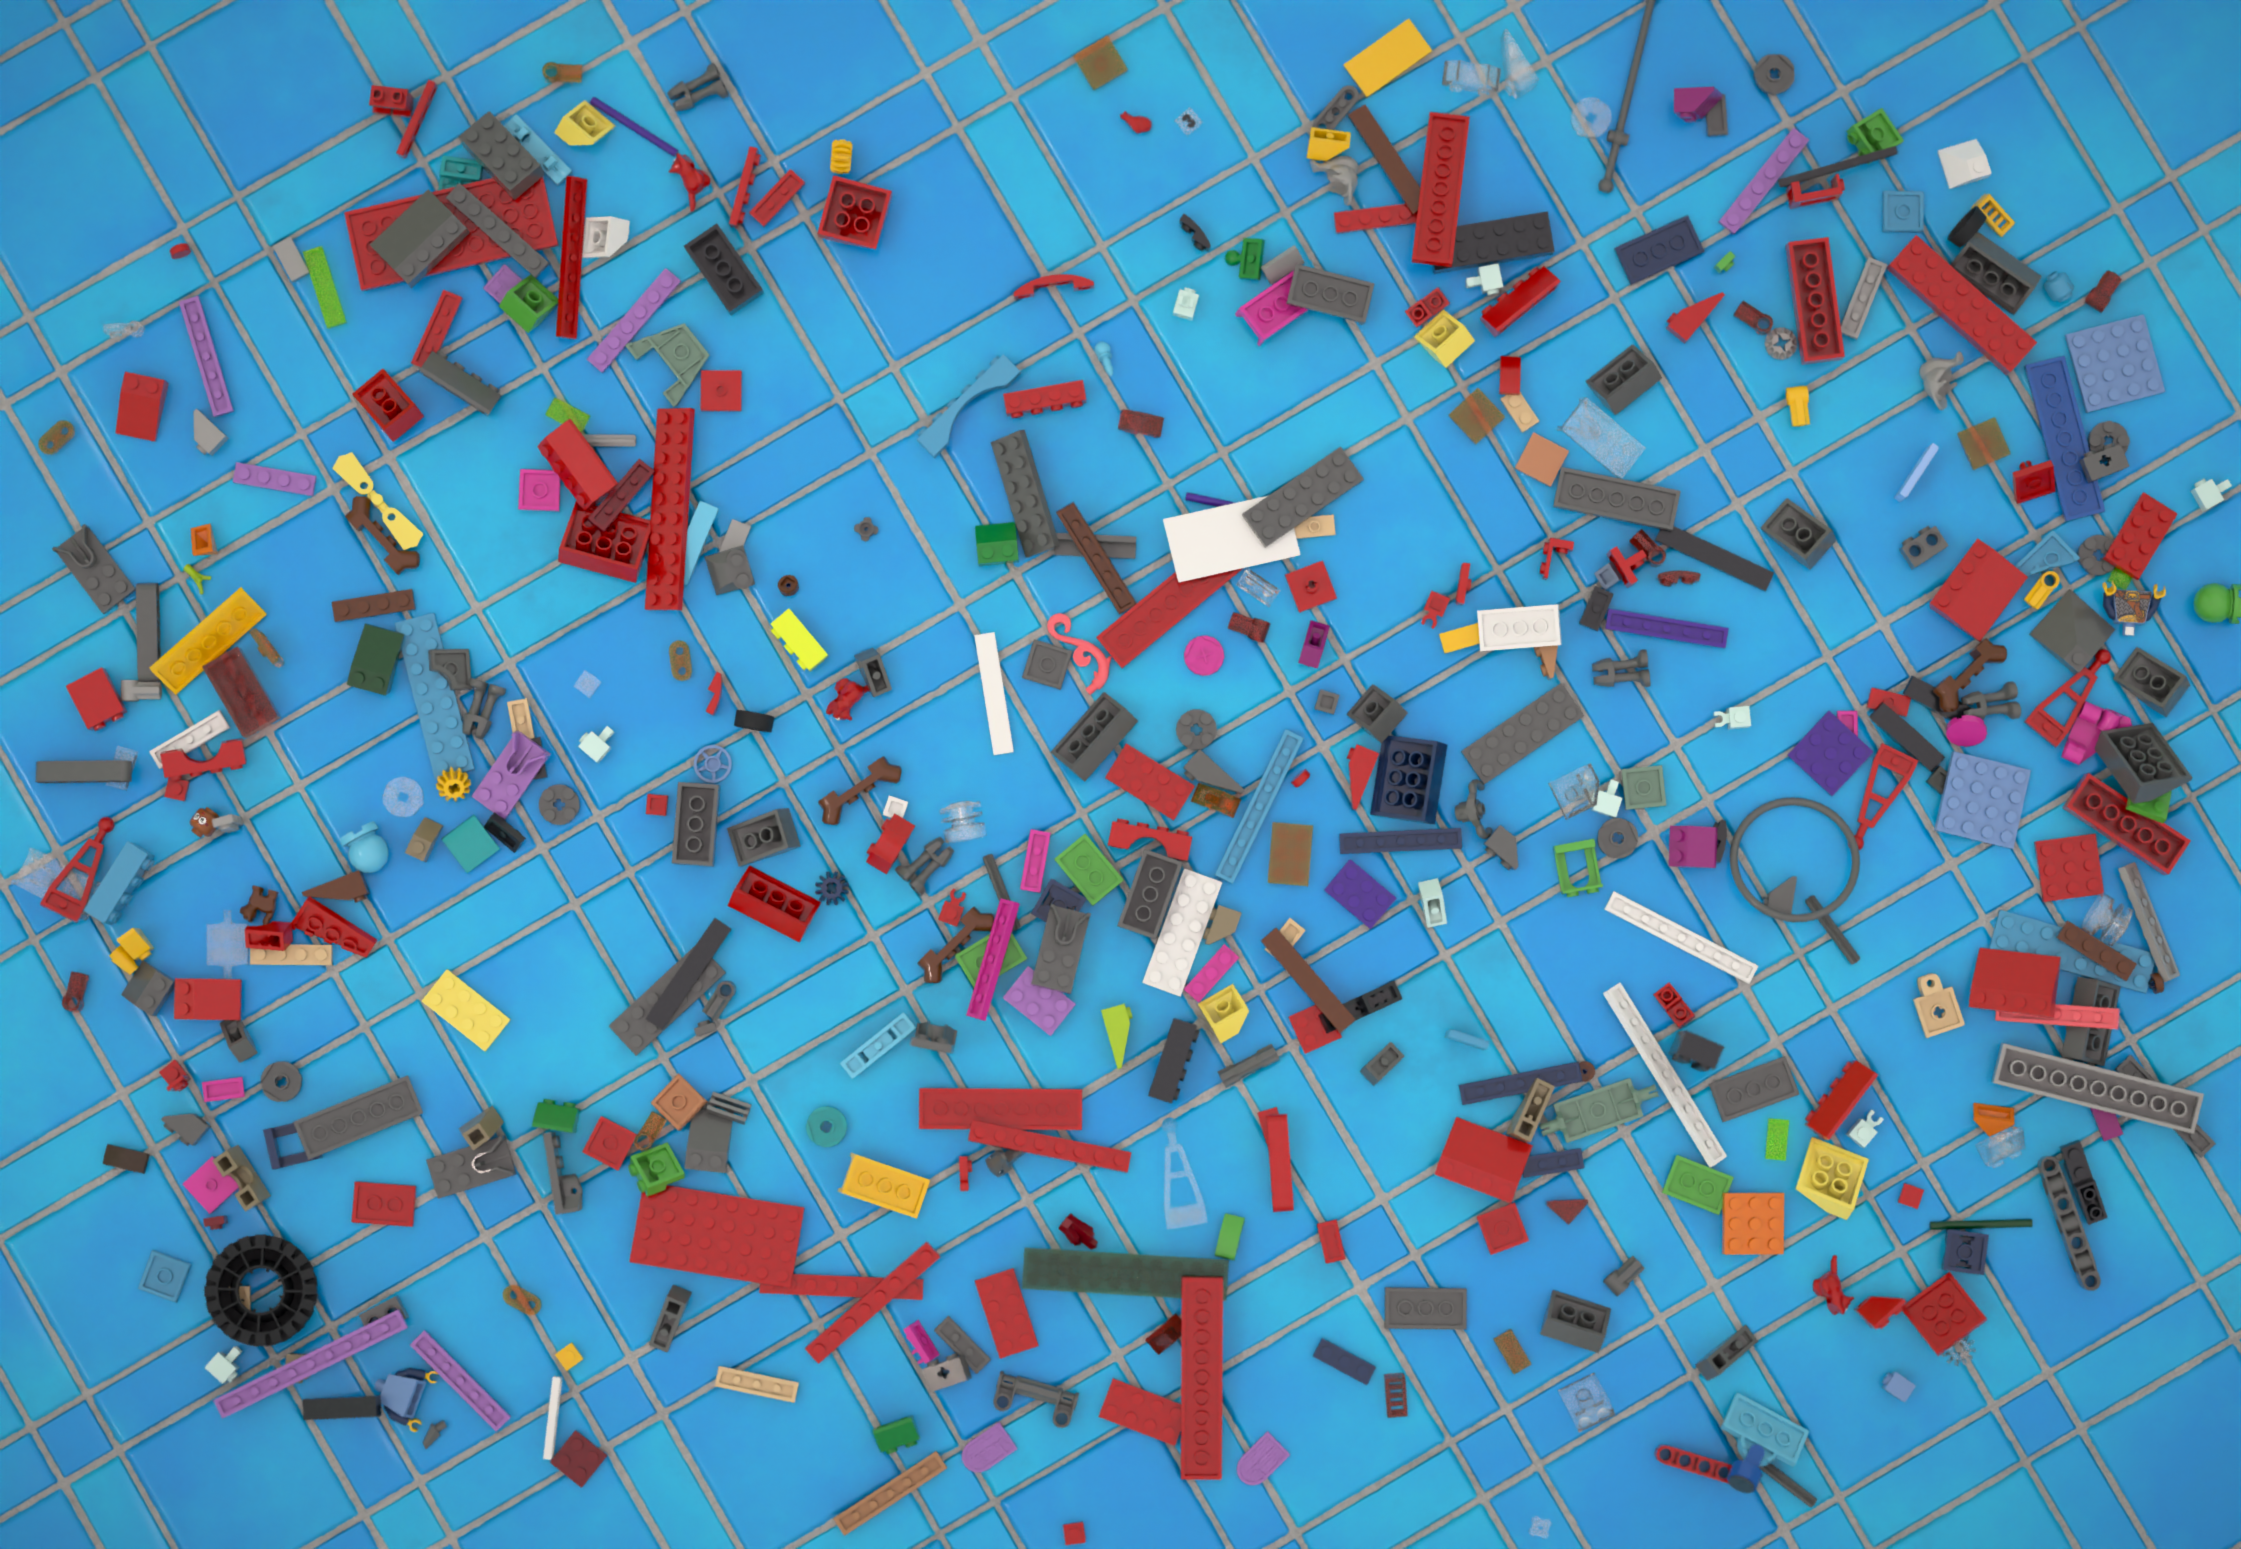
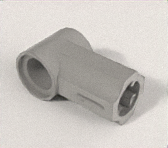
(134, 690)

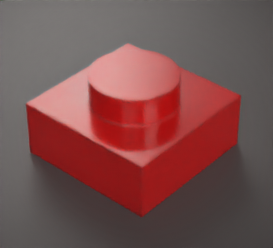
(177, 789)
(1074, 1533)

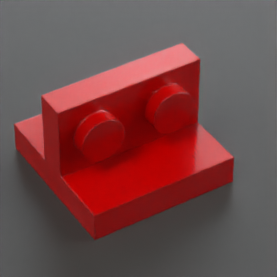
(1626, 566)

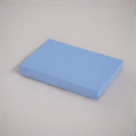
(1916, 472)

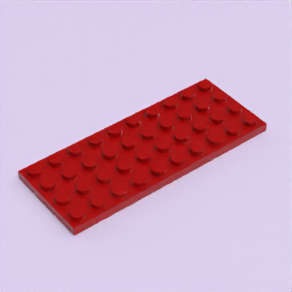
(526, 216)

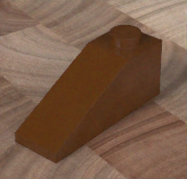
(346, 888)

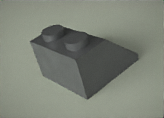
(1377, 713)
(149, 988)

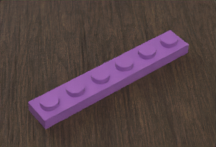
(1763, 181)
(634, 320)
(206, 356)
(460, 1380)

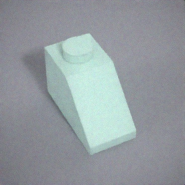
(1432, 902)

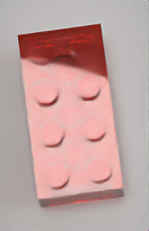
(241, 692)

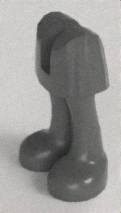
(690, 99)
(1639, 661)
(2008, 692)
(473, 716)
(907, 872)

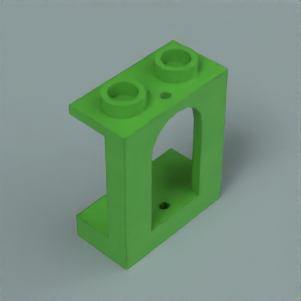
(1592, 865)

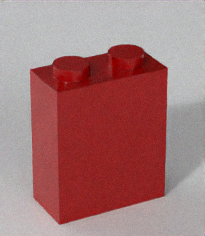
(96, 699)

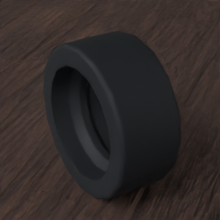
(754, 721)

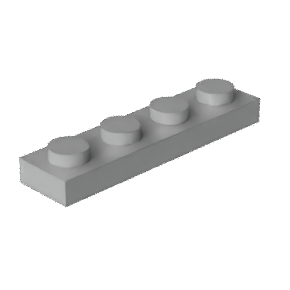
(1862, 298)

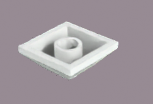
(1964, 163)
(604, 236)

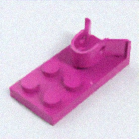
(1268, 310)

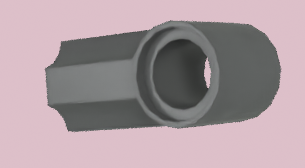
(718, 1001)
(1619, 1279)

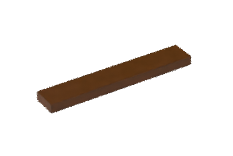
(1386, 157)
(1096, 557)
(1308, 980)

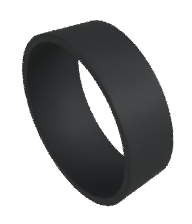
(1967, 227)

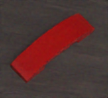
(1079, 283)

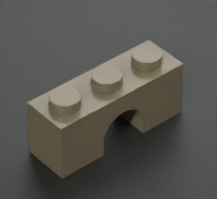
(236, 1165)

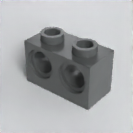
(1925, 550)
(383, 1309)

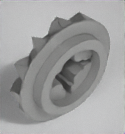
(1776, 351)

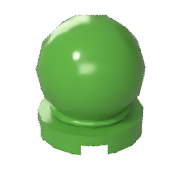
(2217, 602)

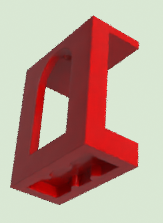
(1797, 199)

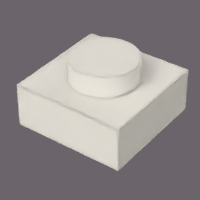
(895, 806)

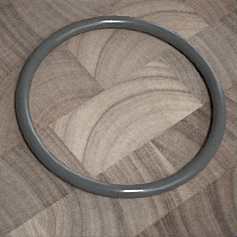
(1780, 915)

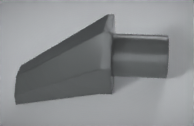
(433, 1433)

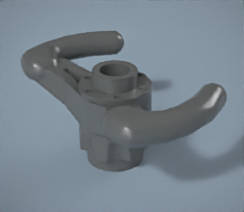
(1473, 810)

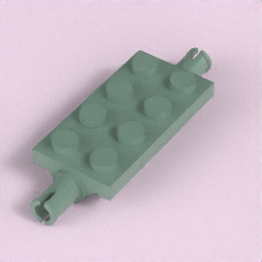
(1598, 1110)

